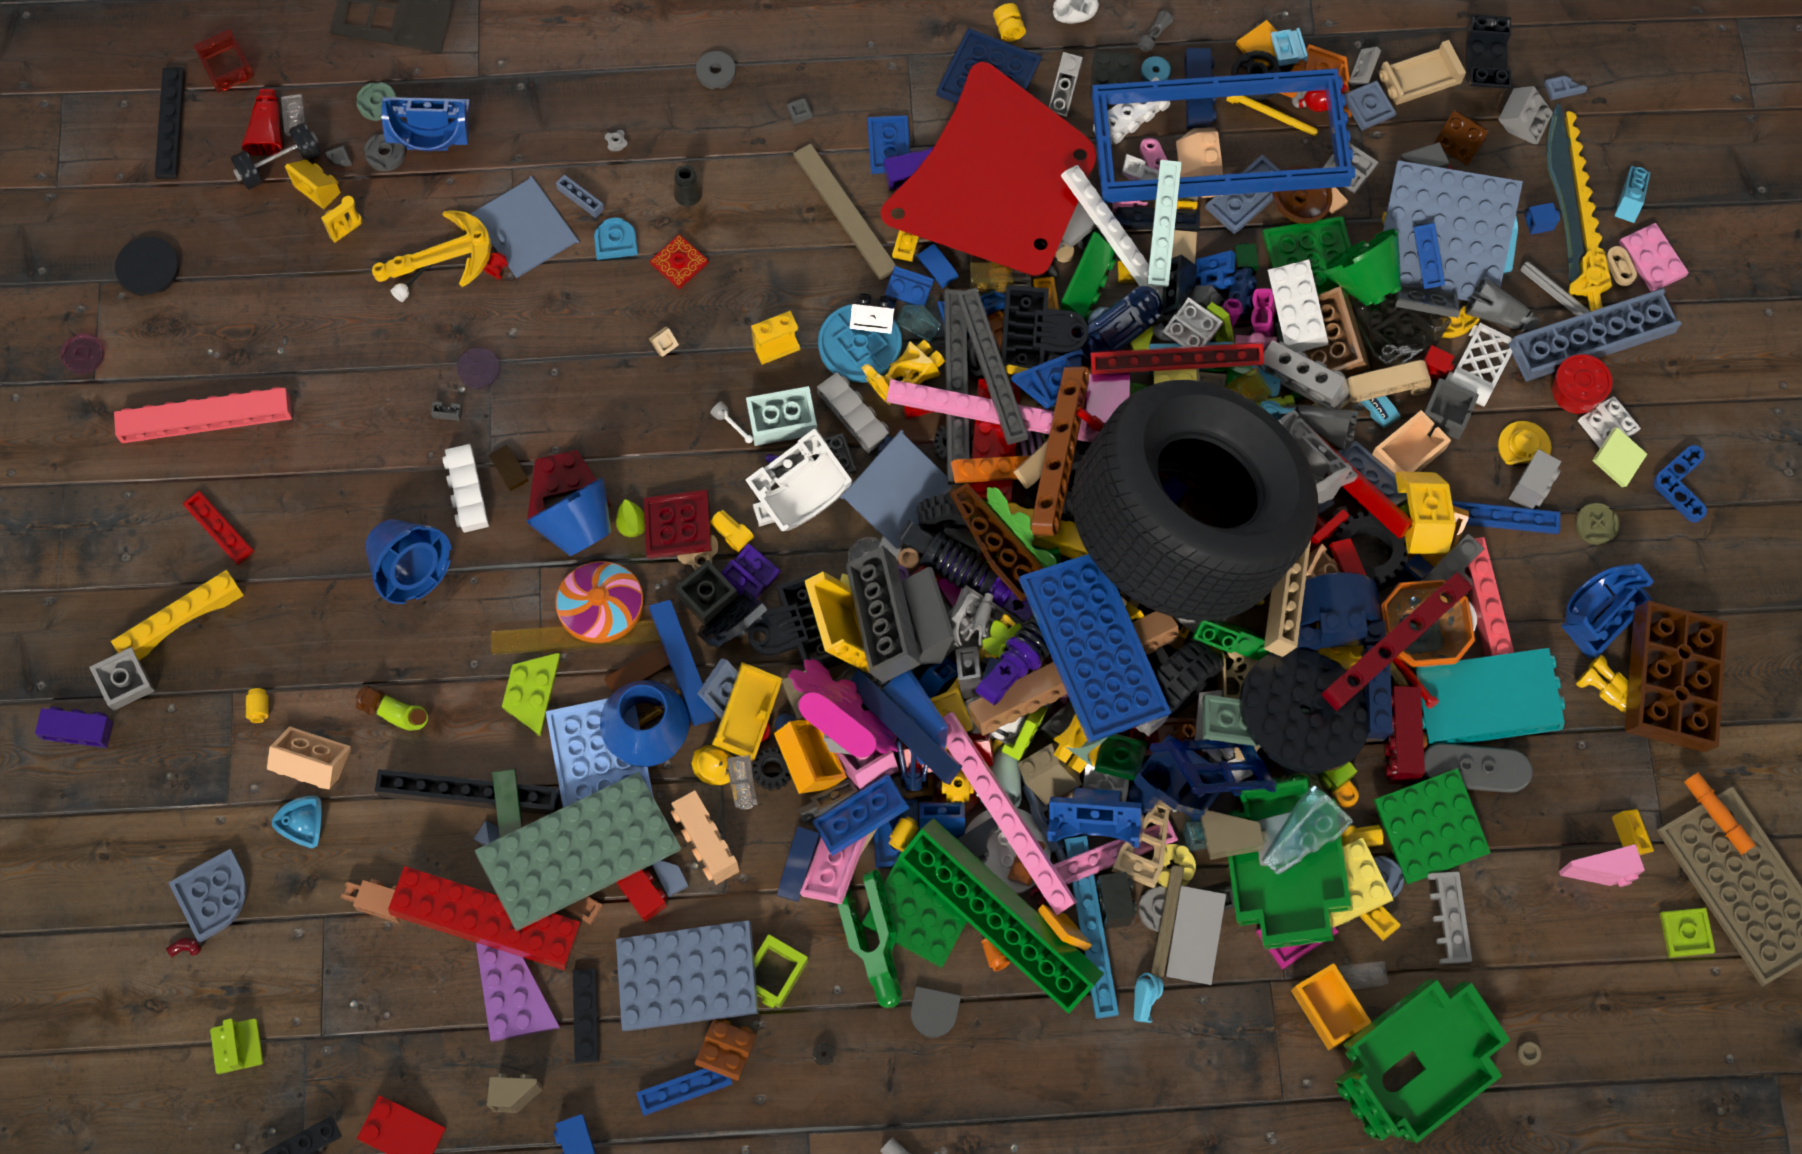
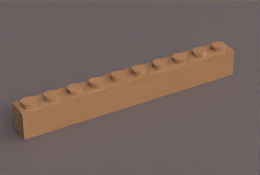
(1046, 686)

